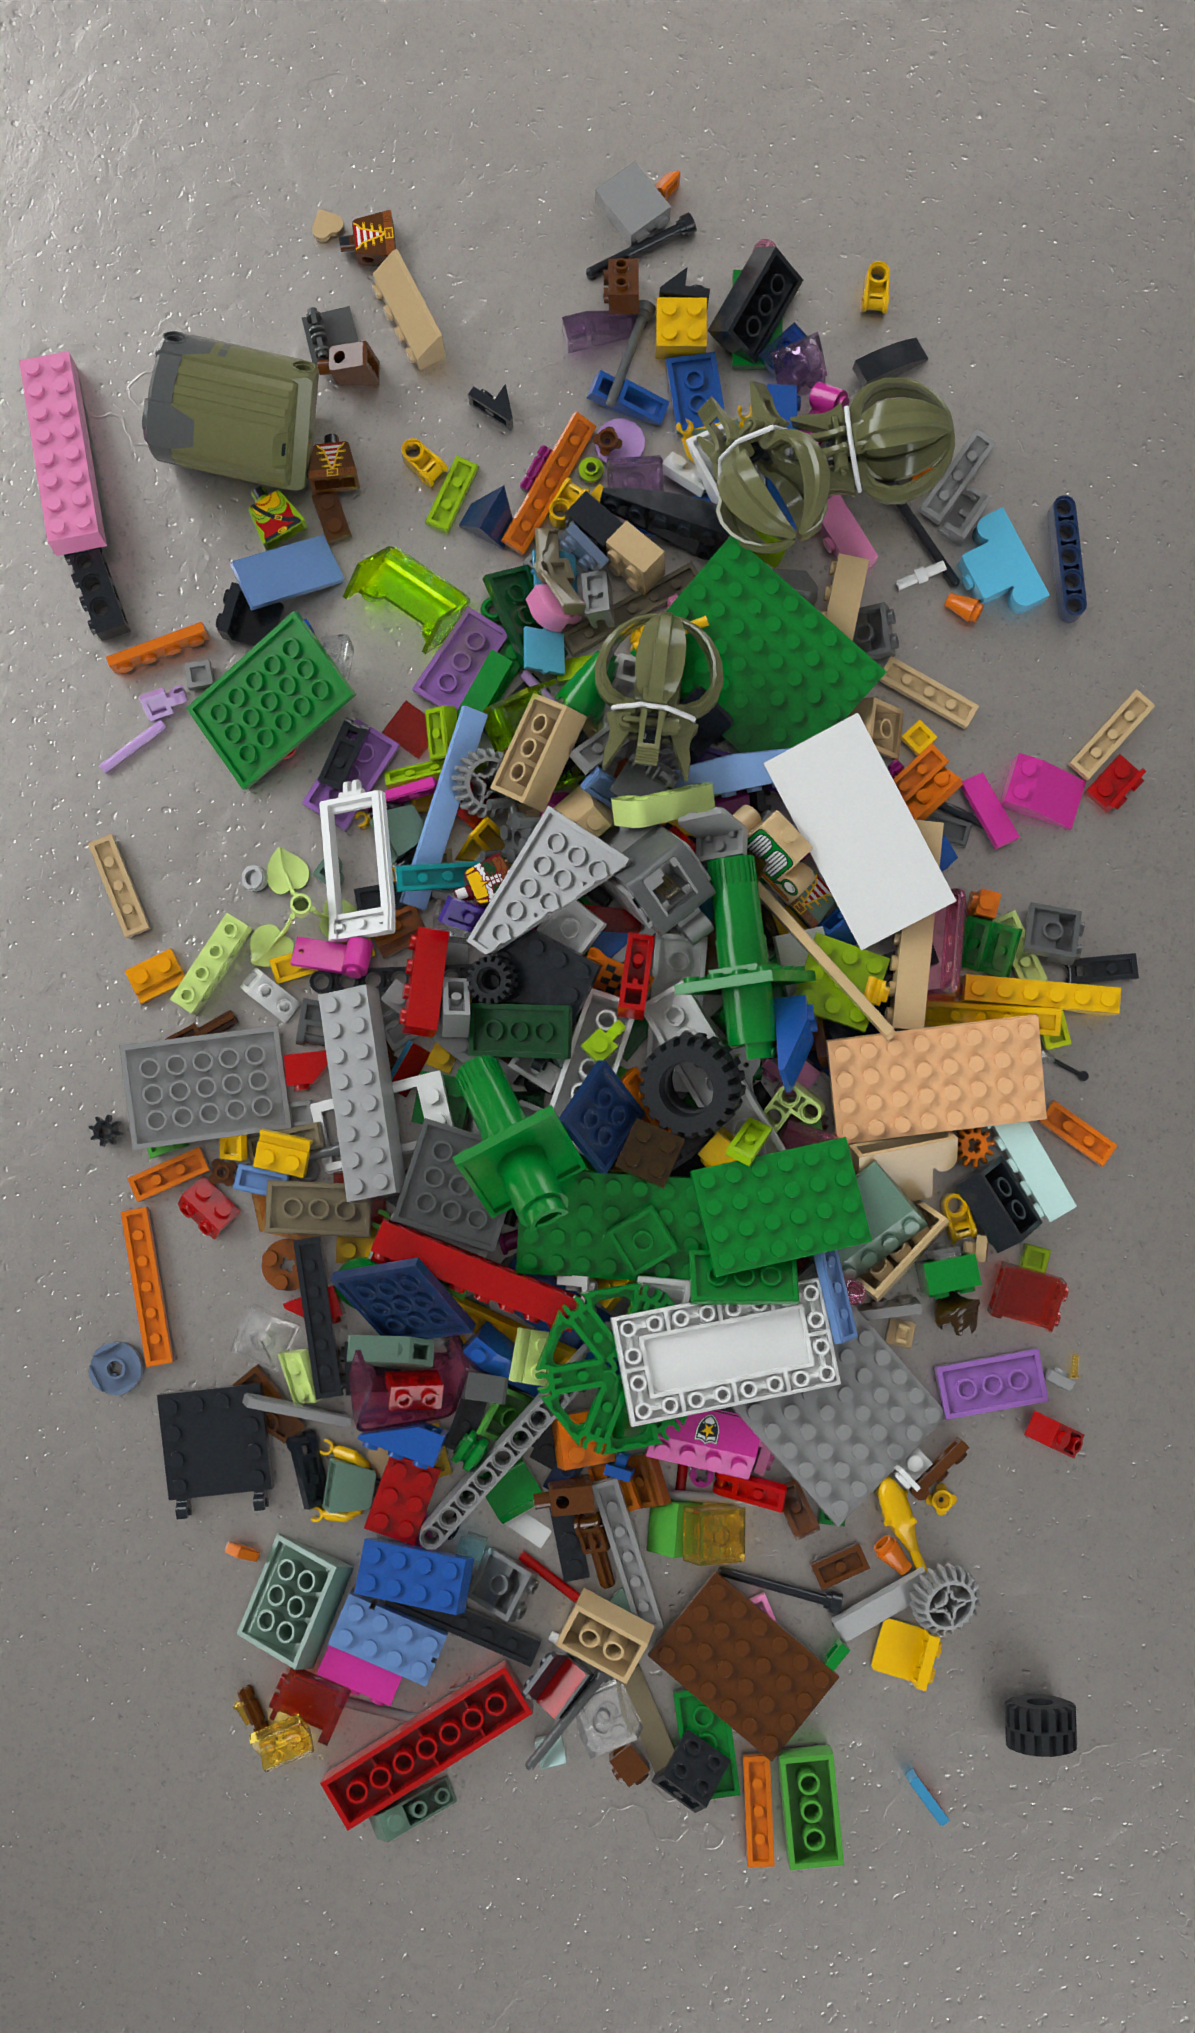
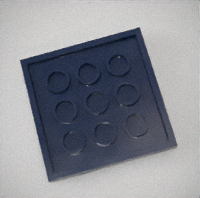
(403, 1300)

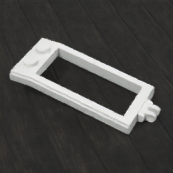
(365, 922)
(433, 1103)

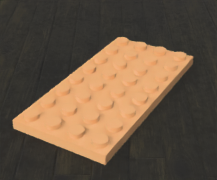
(937, 1079)

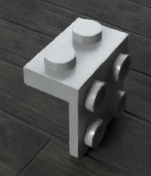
(716, 834)

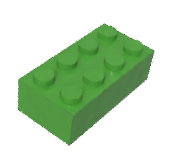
(810, 1807)

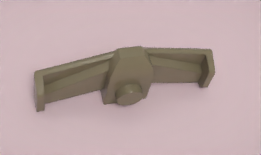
(556, 571)

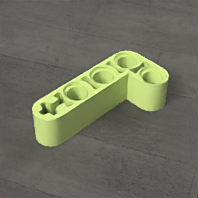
(662, 806)
(796, 1107)

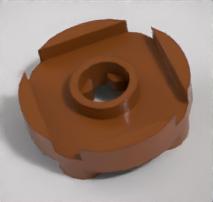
(272, 1268)

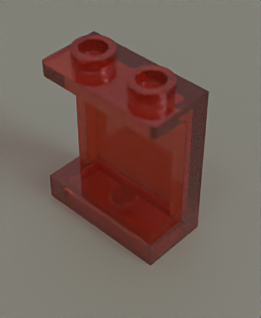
(1028, 1296)
(313, 1697)

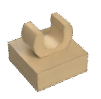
(979, 1247)
(900, 1332)

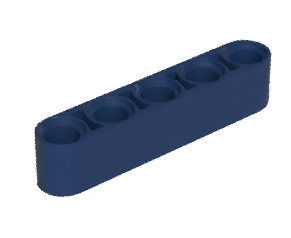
(1072, 549)

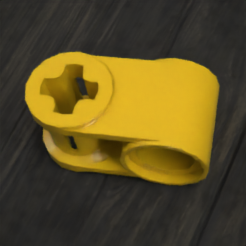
(876, 292)
(426, 465)
(563, 501)
(958, 1219)

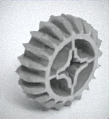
(474, 799)
(951, 1603)

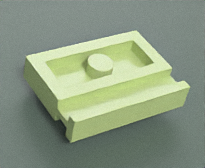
(526, 1354)
(298, 1375)

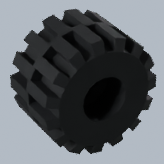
(1040, 1725)

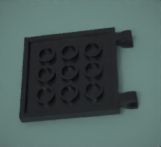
(546, 976)
(214, 1445)

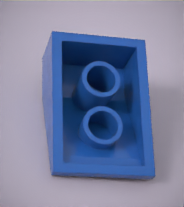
(794, 1036)

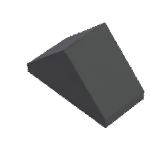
(485, 1388)

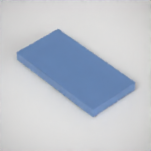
(287, 572)

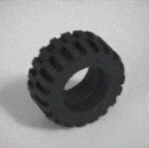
(669, 1107)

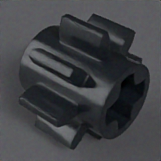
(98, 1134)

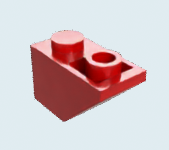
(1054, 1434)

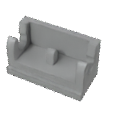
(964, 515)
(598, 597)

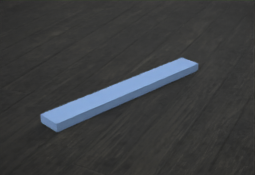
(443, 805)

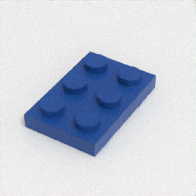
(691, 384)

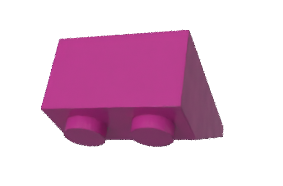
(1042, 791)

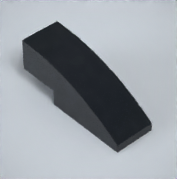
(889, 361)

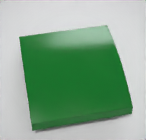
(990, 946)

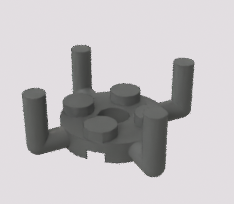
(514, 832)

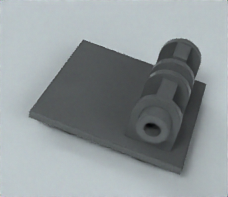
(328, 330)
(644, 779)

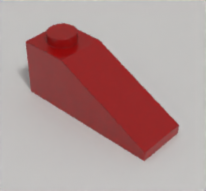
(635, 976)

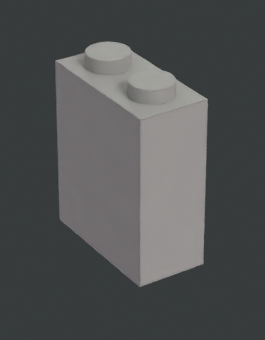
(633, 204)

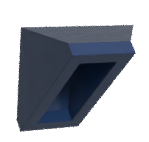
(489, 517)

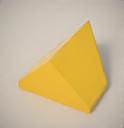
(482, 838)

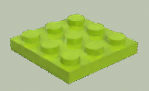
(826, 996)

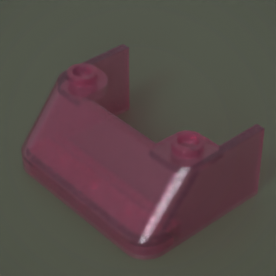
(371, 1395)

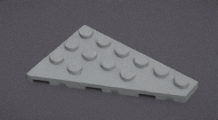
(549, 873)

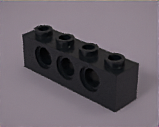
(114, 620)

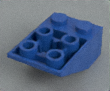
(414, 1441)

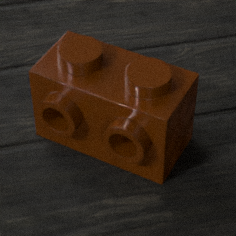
(623, 286)

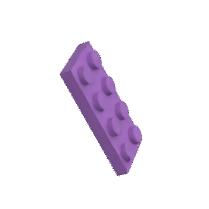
(459, 659)
(369, 767)
(991, 1383)

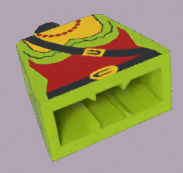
(275, 518)

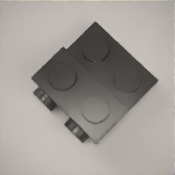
(874, 631)
(1053, 933)
(503, 1585)

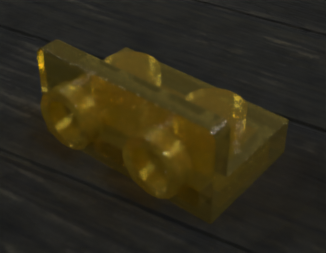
(282, 1742)

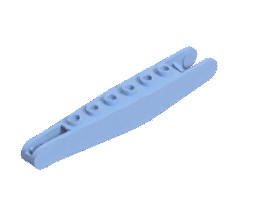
(732, 772)

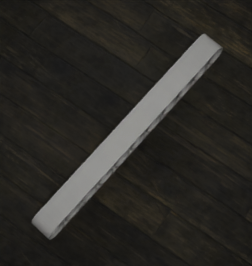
(491, 1463)

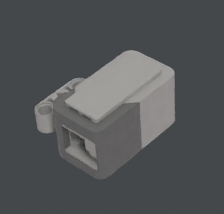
(662, 882)

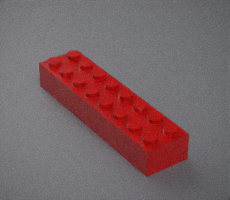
(473, 1273)
(426, 1744)

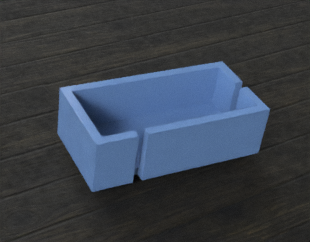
(388, 1638)

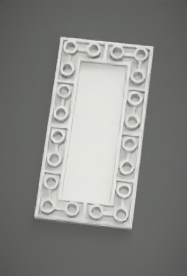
(859, 831)
(722, 1355)

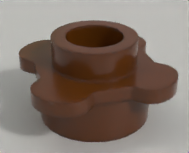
(607, 434)
(228, 1177)

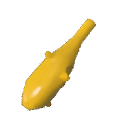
(899, 1517)

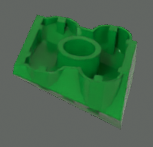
(514, 1491)

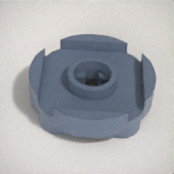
(102, 1362)

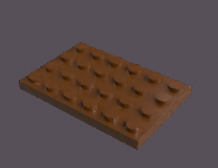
(743, 1665)

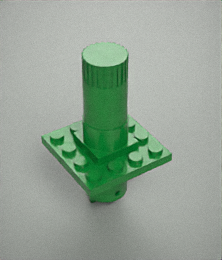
(744, 968)
(519, 1155)

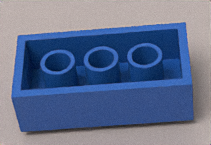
(414, 1576)

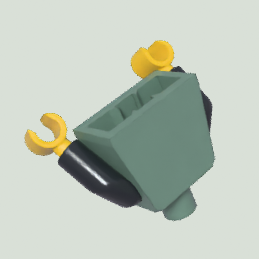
(404, 830)

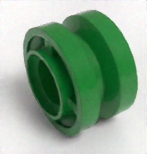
(470, 1450)

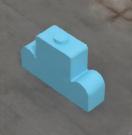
(1001, 566)

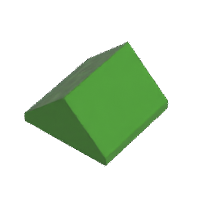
(501, 1416)
(666, 1528)

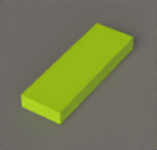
(452, 494)

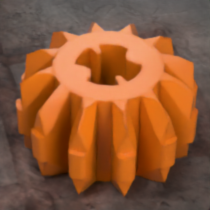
(980, 1146)

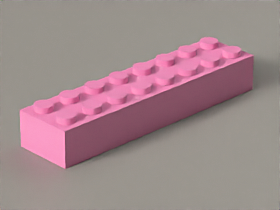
(62, 453)

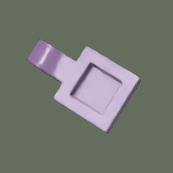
(159, 703)

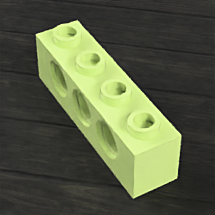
(211, 964)

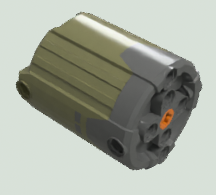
(231, 410)

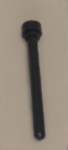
(683, 226)
(927, 541)
(830, 1601)

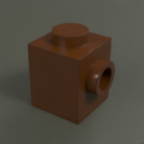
(629, 1764)

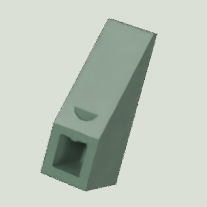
(393, 1351)
(412, 1809)

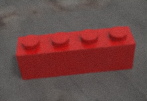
(425, 982)

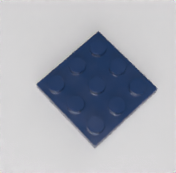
(601, 1116)

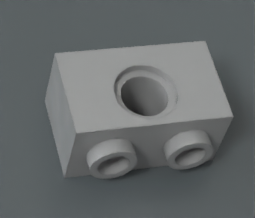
(455, 1007)

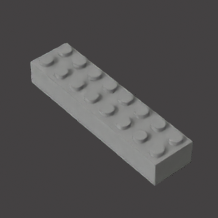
(362, 1093)

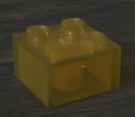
(714, 1534)

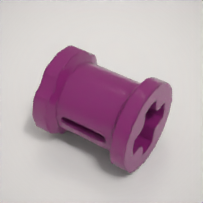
(699, 1482)

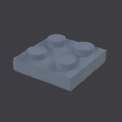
(576, 542)

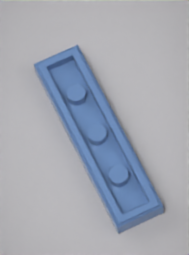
(835, 1297)

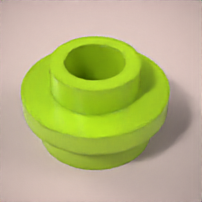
(591, 476)

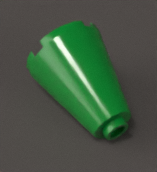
(581, 691)

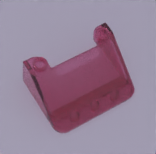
(953, 949)

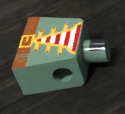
(813, 902)

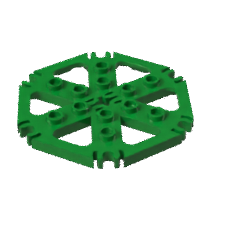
(596, 1373)

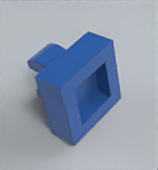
(619, 1468)

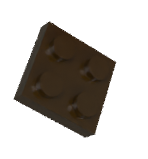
(650, 1153)

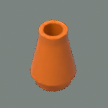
(965, 607)
(890, 1552)

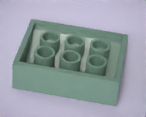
(890, 1219)
(294, 1602)

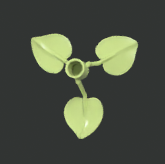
(285, 874)

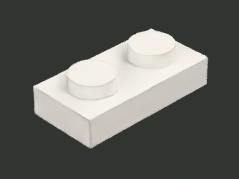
(683, 473)

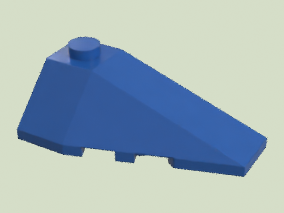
(492, 1354)

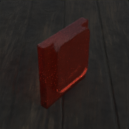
(409, 729)

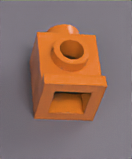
(983, 903)

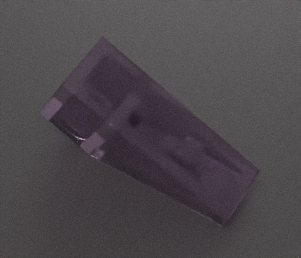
(595, 328)

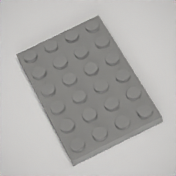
(204, 1087)

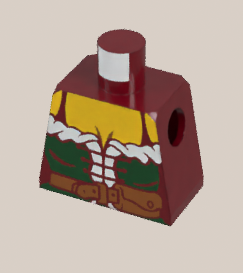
(483, 881)

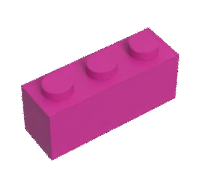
(359, 1676)

